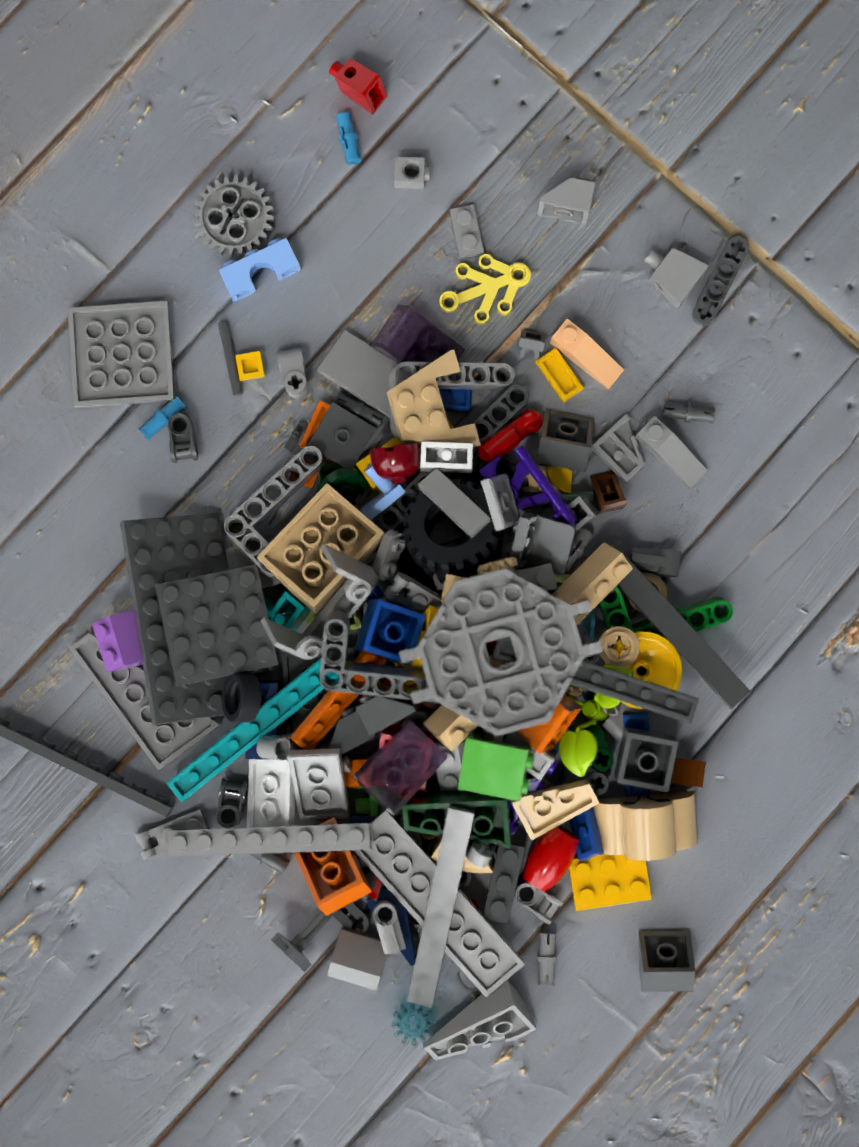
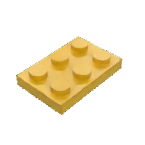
(608, 881)

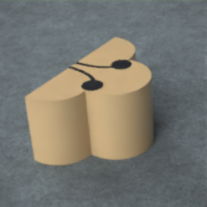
(647, 825)

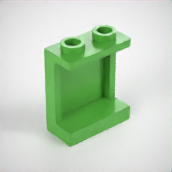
(495, 768)

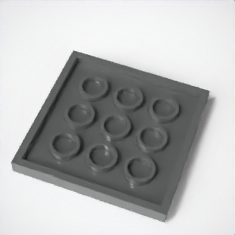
(215, 625)

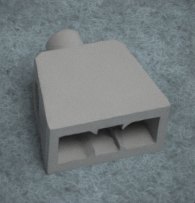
(675, 274)

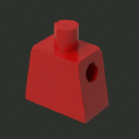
(359, 84)

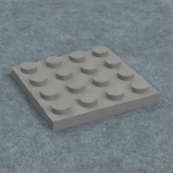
(121, 354)

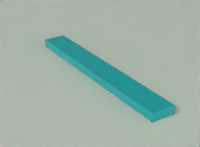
(248, 733)

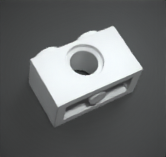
(446, 457)

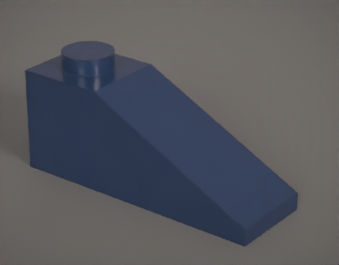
(402, 913)

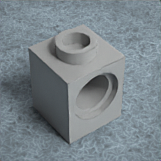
(403, 164)

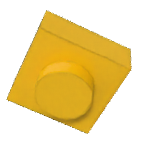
(250, 366)

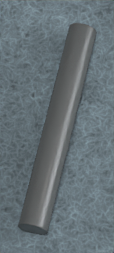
(230, 358)

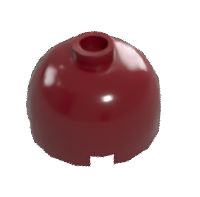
(396, 461)

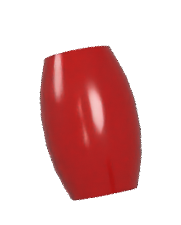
(550, 858)

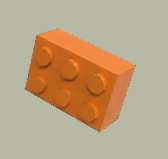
(333, 876)

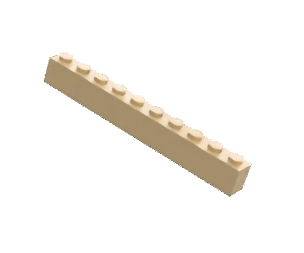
(590, 582)

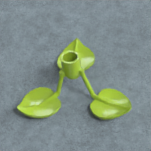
(580, 747)

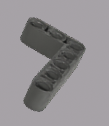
(371, 672)

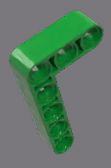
(705, 607)

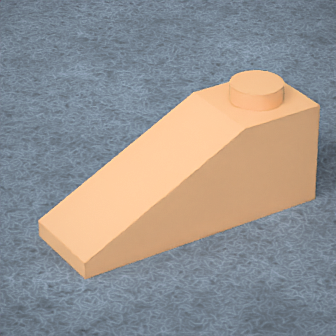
(586, 354)

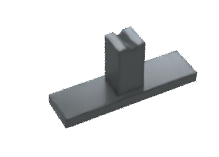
(295, 436)

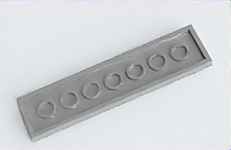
(409, 876)

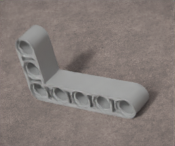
(463, 379)
(269, 505)

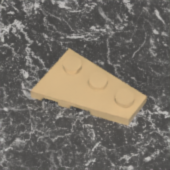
(553, 806)

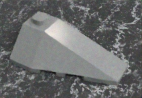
(483, 1021)

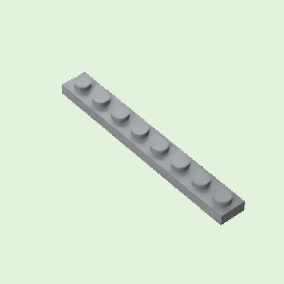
(270, 839)

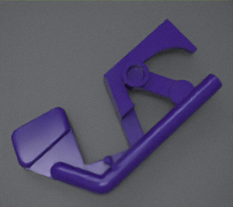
(527, 466)

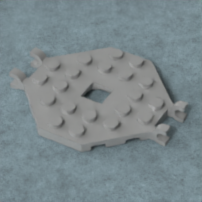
(542, 640)

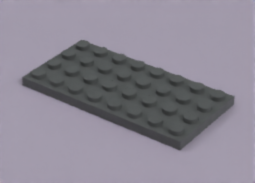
(160, 553)

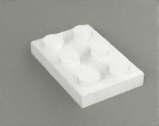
(270, 794)

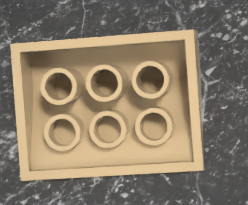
(297, 554)

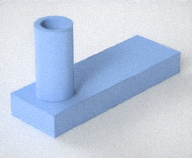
(389, 494)

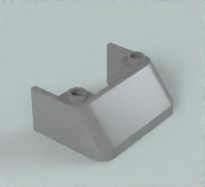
(347, 599)

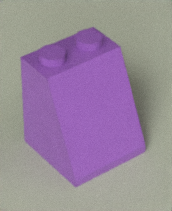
(118, 641)

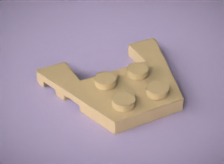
(420, 409)

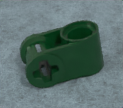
(602, 748)

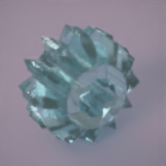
(406, 1028)

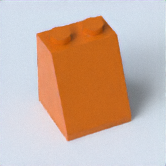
(547, 735)

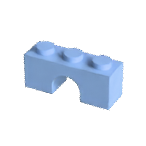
(277, 257)

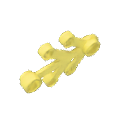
(488, 286)

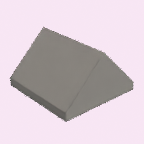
(357, 959)

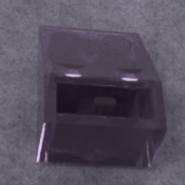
(413, 338)

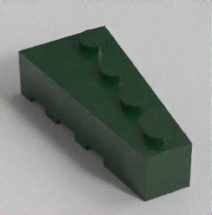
(491, 821)

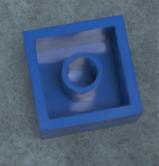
(389, 630)

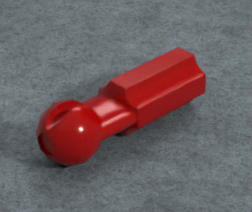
(510, 435)

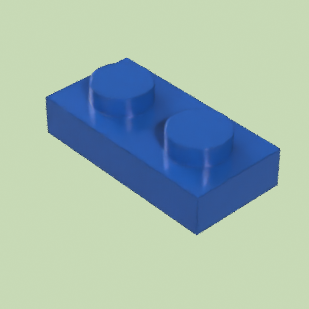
(586, 829)

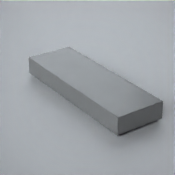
(454, 503)

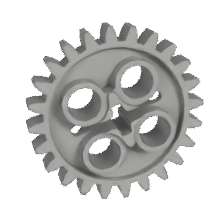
(214, 204)

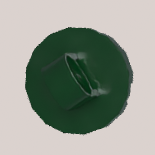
(345, 481)

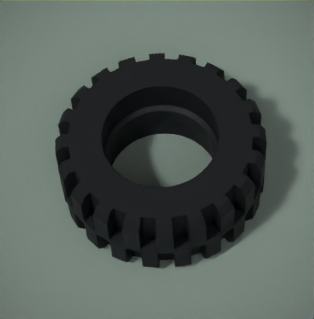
(449, 560)

